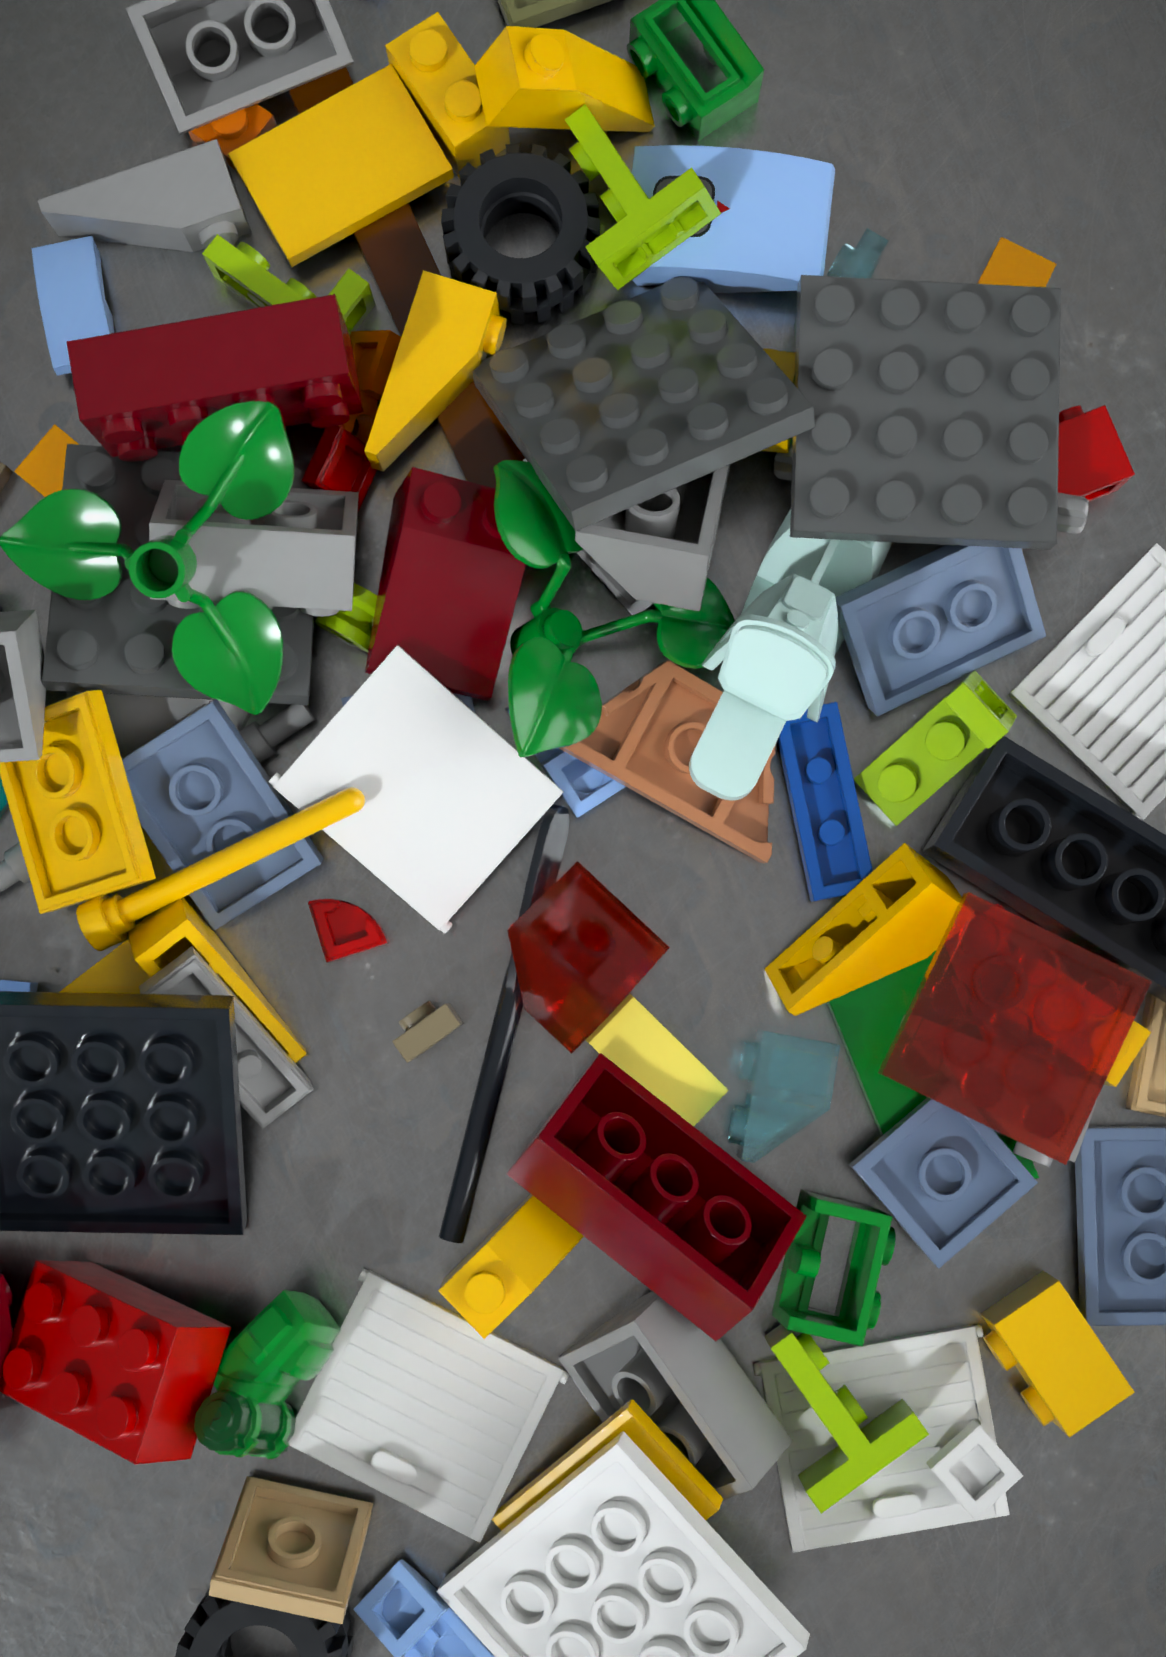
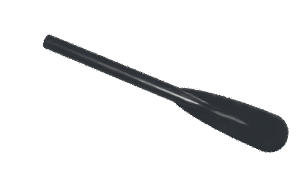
(541, 876)

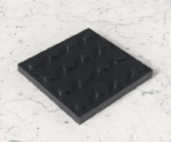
(120, 1114)

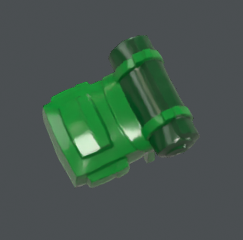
(258, 1373)

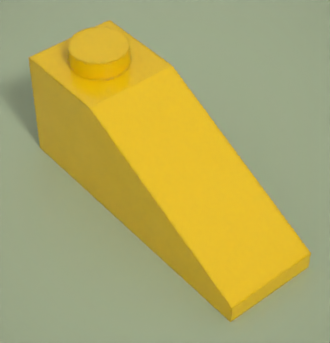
(548, 74)
(439, 349)
(178, 927)
(870, 933)
(508, 1265)

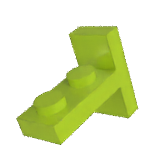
(644, 226)
(248, 275)
(936, 748)
(859, 1451)

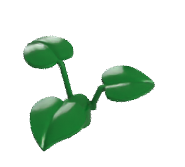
(72, 549)
(548, 695)

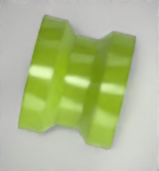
(355, 625)

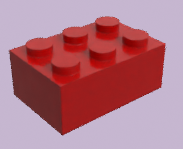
(112, 1360)

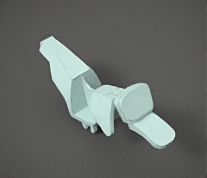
(778, 654)

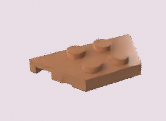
(648, 744)

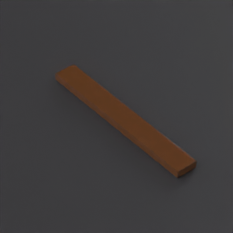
(396, 260)

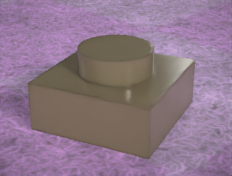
(425, 1028)

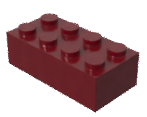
(162, 380)
(659, 1198)

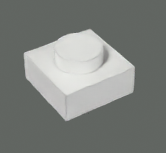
(974, 1469)

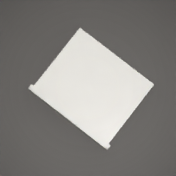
(1107, 688)
(435, 782)
(945, 1388)
(425, 1406)

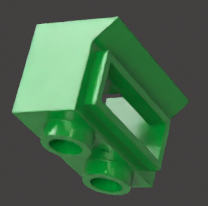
(723, 47)
(858, 1300)

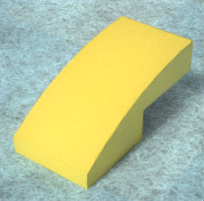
(657, 1060)

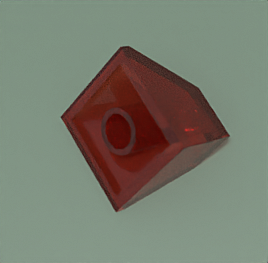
(579, 955)

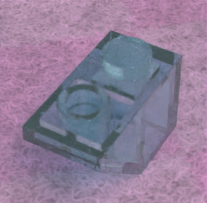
(785, 1092)

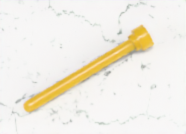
(108, 919)

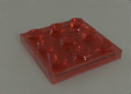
(1015, 1027)

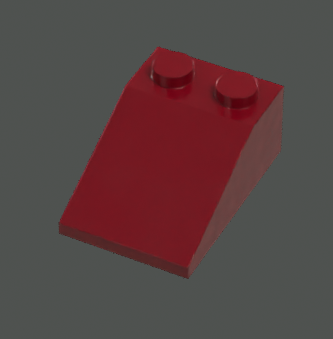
(446, 583)

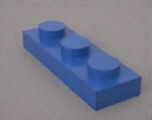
(824, 804)

